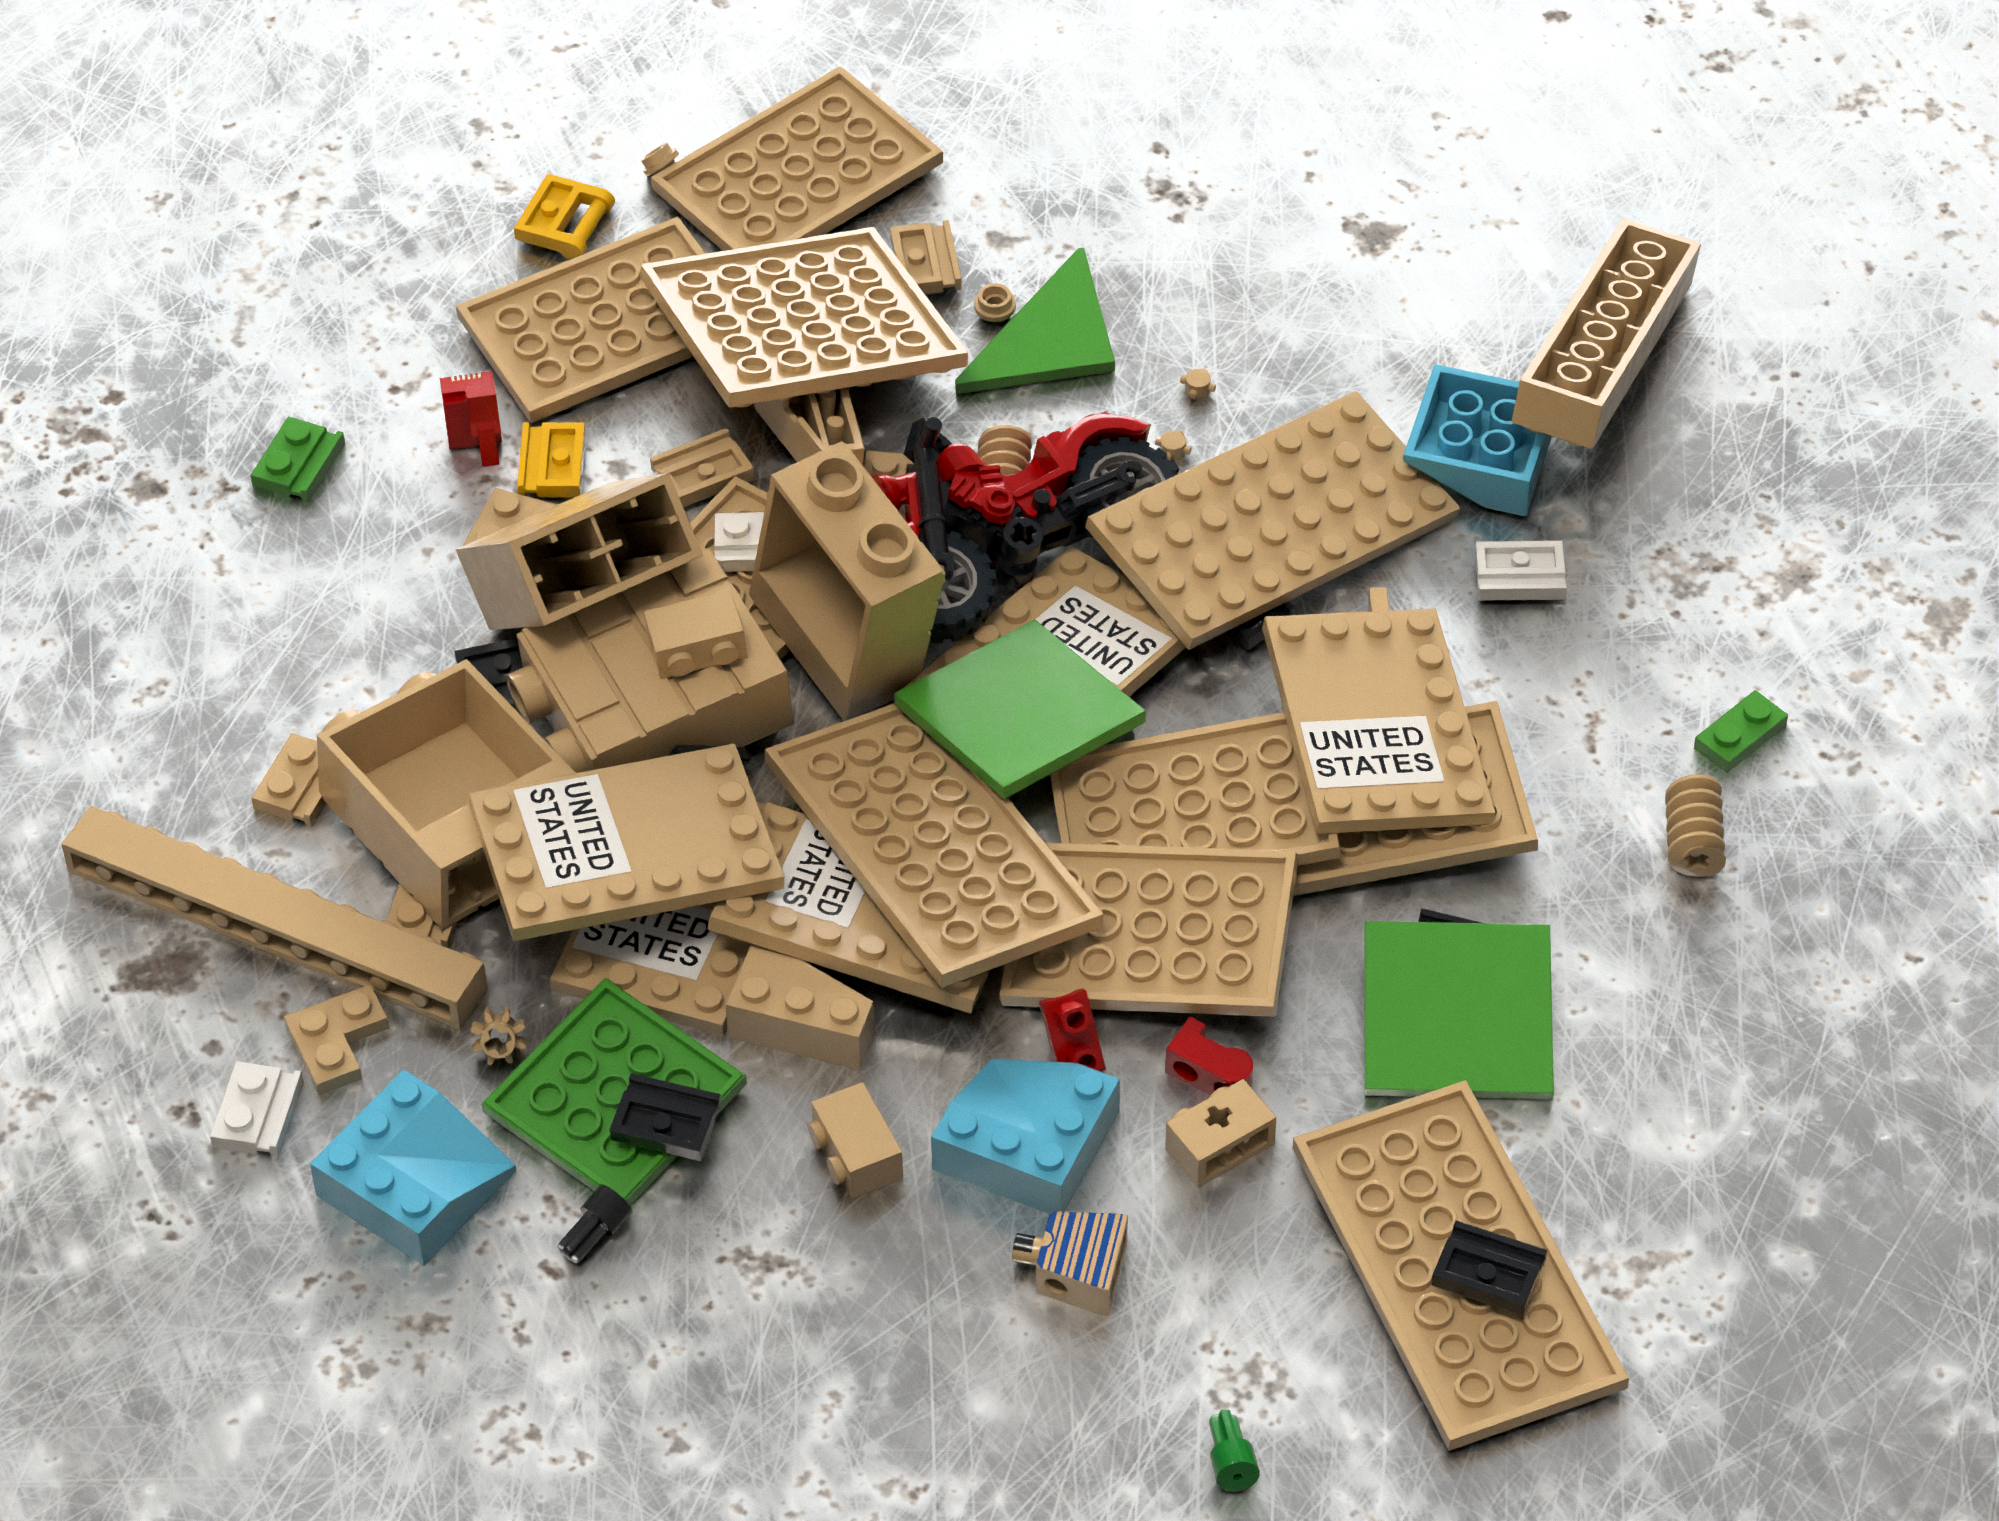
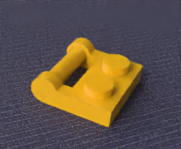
(552, 210)

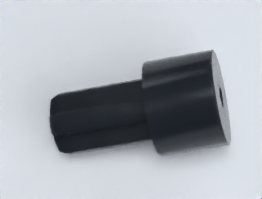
(602, 1215)

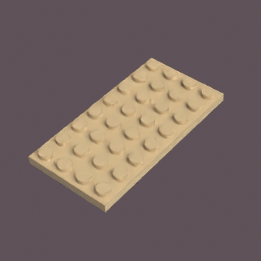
(1271, 519)
(932, 845)
(1392, 1197)

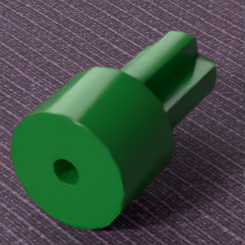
(1232, 1456)

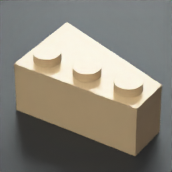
(814, 423)
(799, 1010)

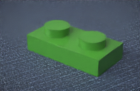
(1740, 731)

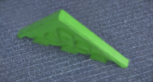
(1049, 339)

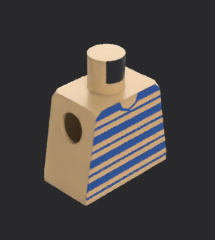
(1077, 1257)

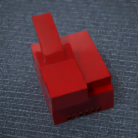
(472, 414)

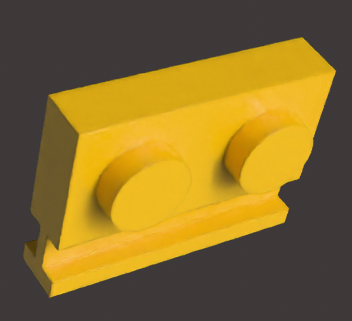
(551, 459)

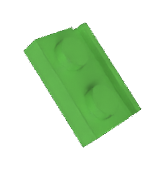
(297, 459)

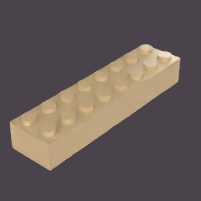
(1605, 334)

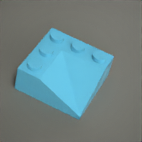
(1469, 440)
(1027, 1130)
(410, 1168)

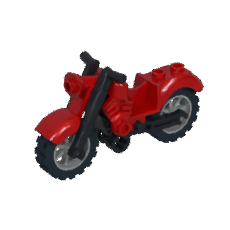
(982, 519)

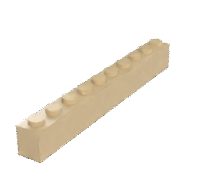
(275, 916)

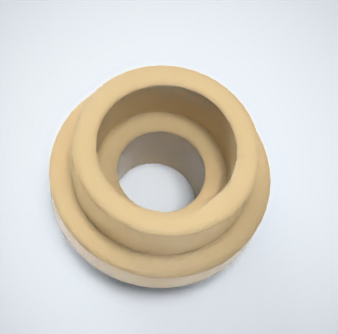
(659, 159)
(995, 303)

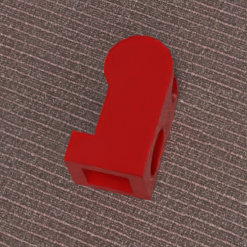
(1204, 1062)

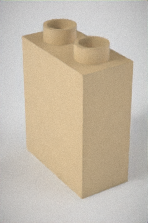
(579, 552)

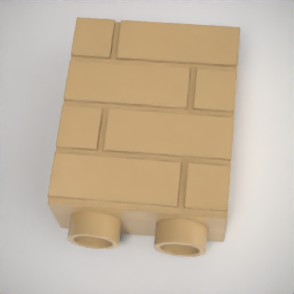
(845, 581)
(604, 691)
(407, 777)

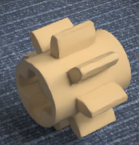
(493, 1047)

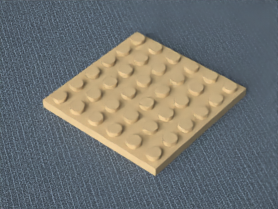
(803, 317)

